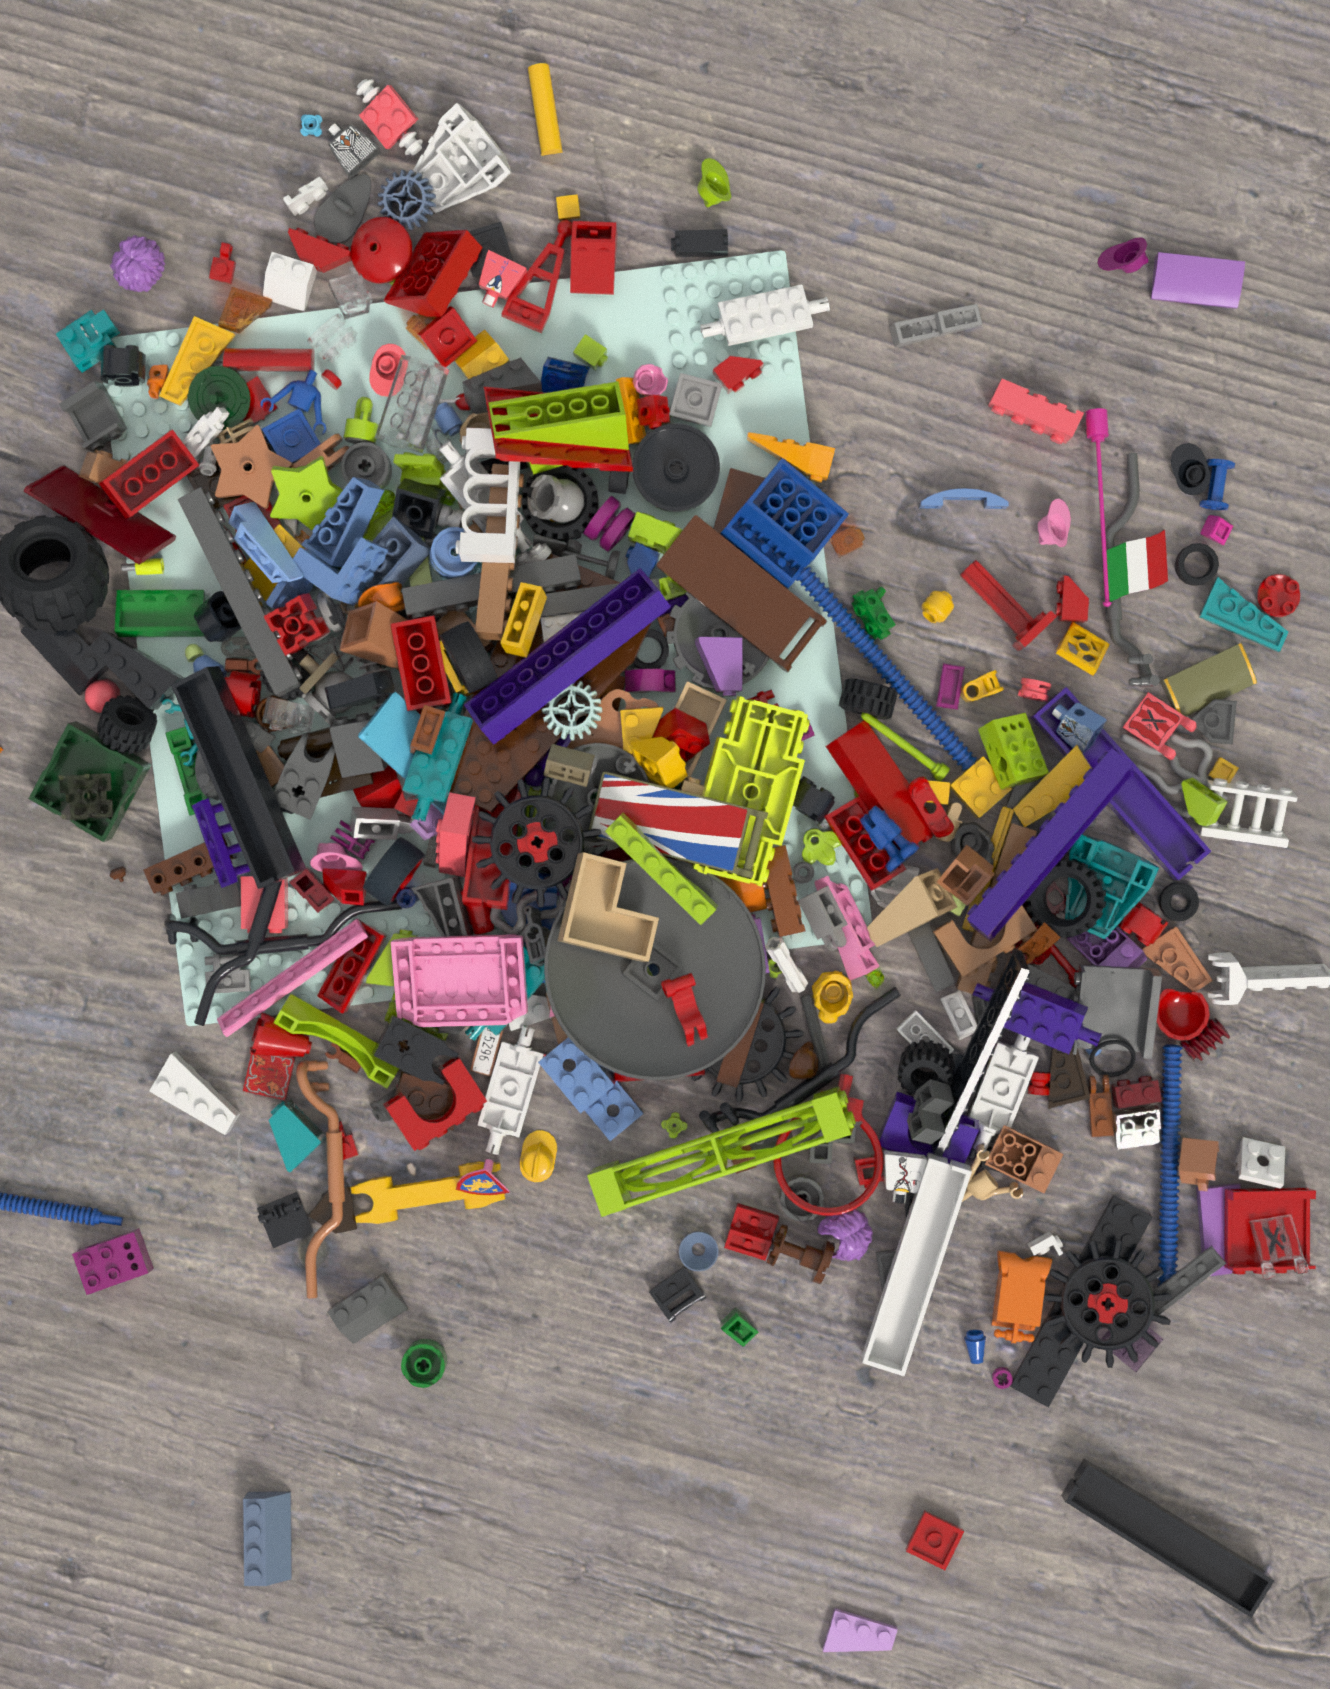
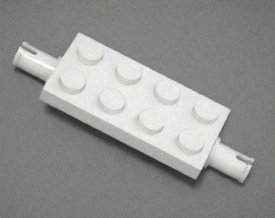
(764, 315)
(455, 480)
(1002, 1088)
(510, 1089)

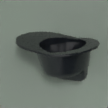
(1190, 469)

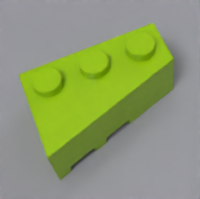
(652, 532)

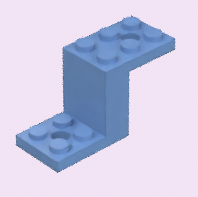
(339, 584)
(591, 1089)

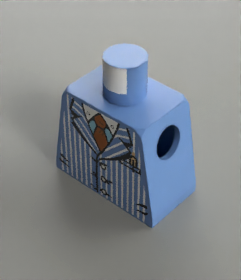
(1078, 725)

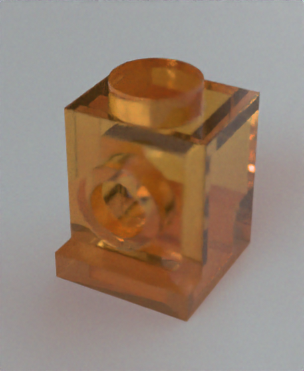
(841, 547)

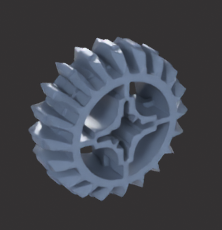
(407, 191)

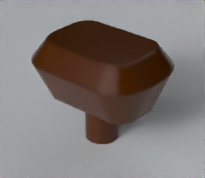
(118, 873)

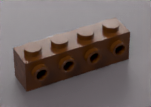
(182, 868)

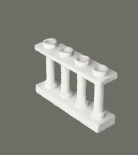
(1254, 833)

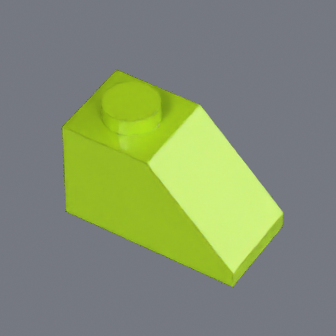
(1202, 802)

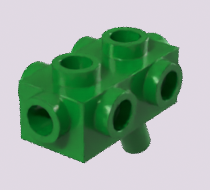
(873, 613)

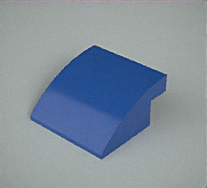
(784, 523)

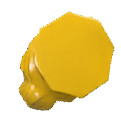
(832, 995)

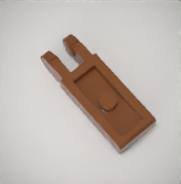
(1100, 1108)

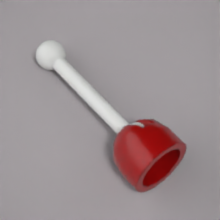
(459, 401)

